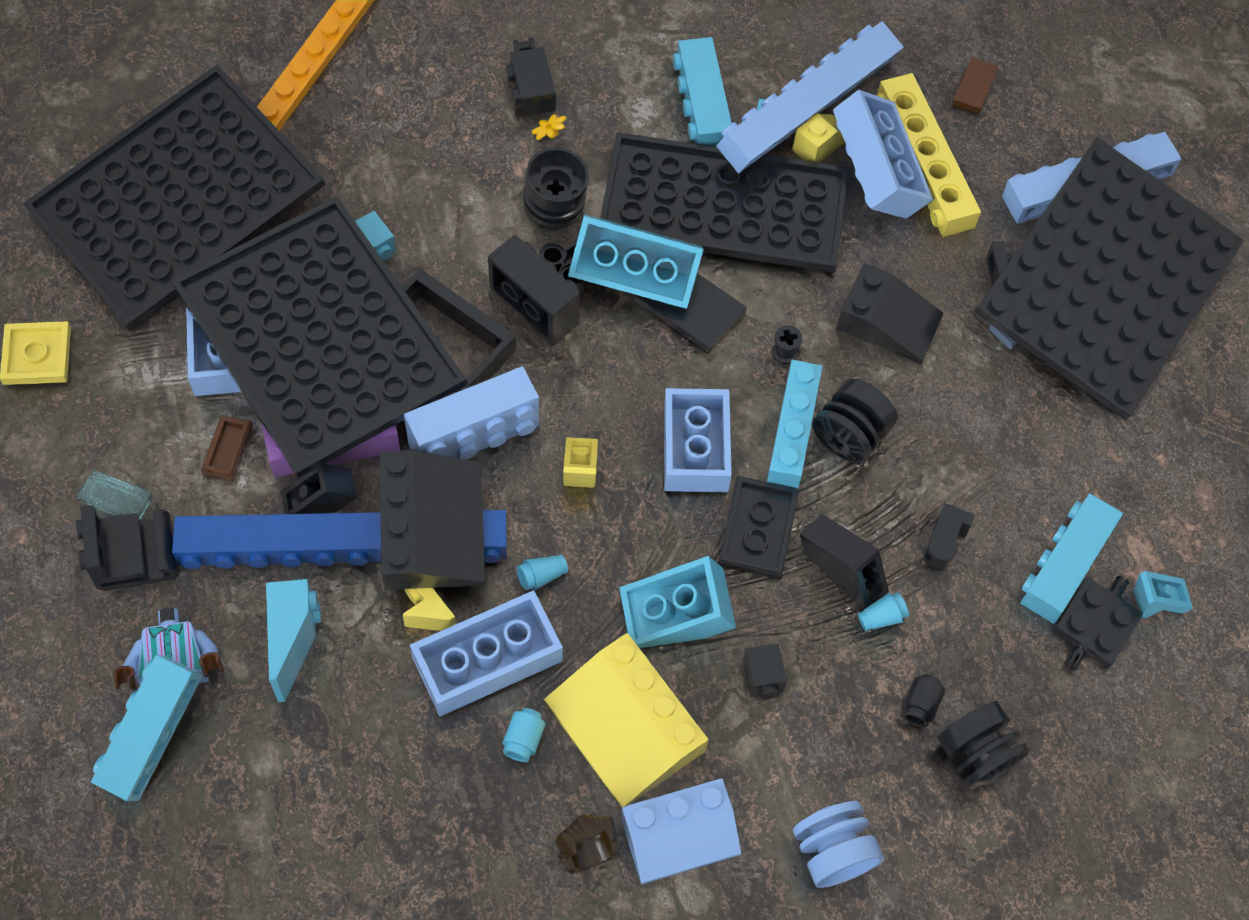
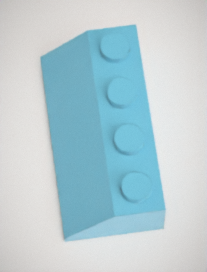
(635, 261)

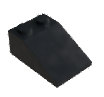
(889, 314)

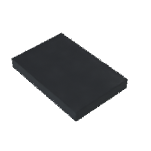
(758, 527)

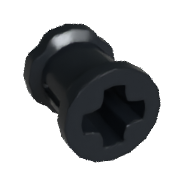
(787, 344)

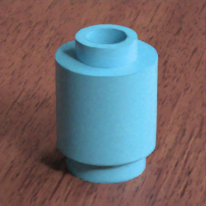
(523, 734)

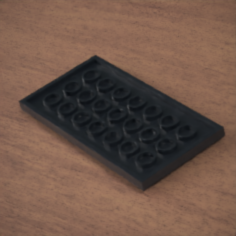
(690, 192)

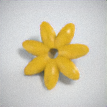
(549, 127)

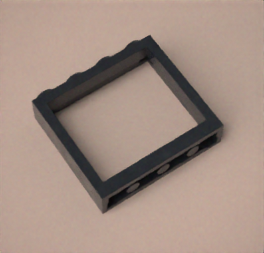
(471, 318)

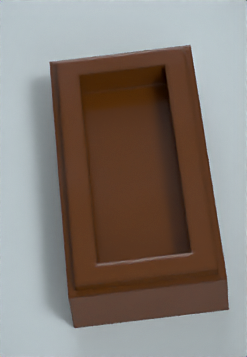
(975, 85)
(227, 448)

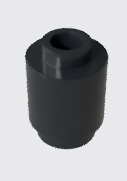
(923, 700)

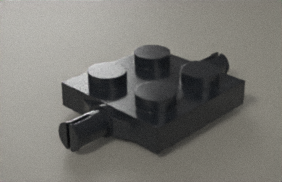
(1097, 622)

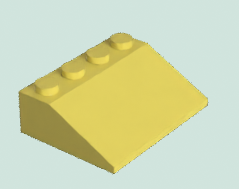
(626, 721)

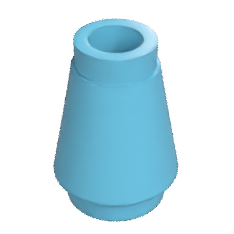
(540, 571)
(884, 612)

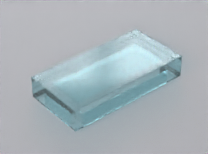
(114, 495)

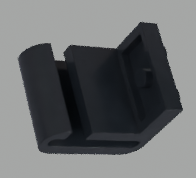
(125, 550)

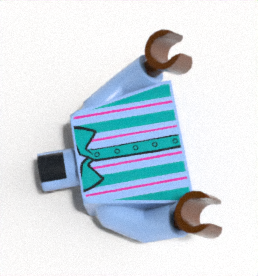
(171, 640)

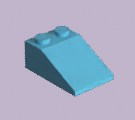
(678, 605)
(291, 631)

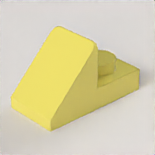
(580, 462)
(428, 611)

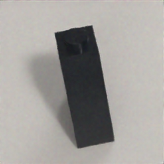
(846, 560)

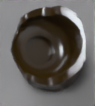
(588, 841)

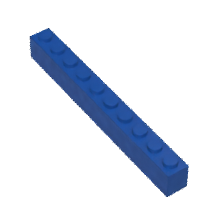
(299, 539)

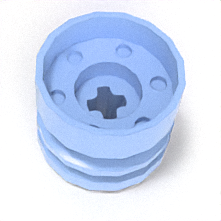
(835, 836)

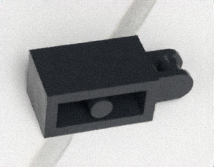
(531, 79)

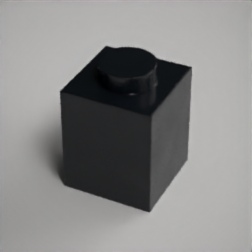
(764, 671)

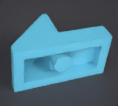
(1161, 592)

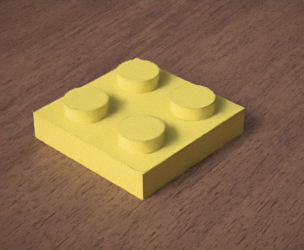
(35, 353)

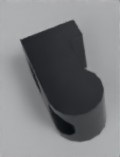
(942, 544)

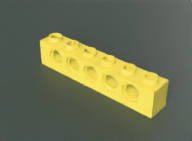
(934, 158)

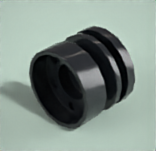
(555, 187)
(855, 421)
(983, 744)

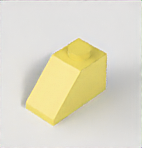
(817, 138)

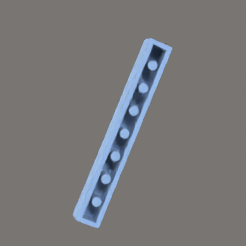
(811, 95)

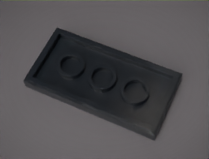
(707, 317)

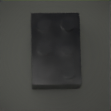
(534, 289)

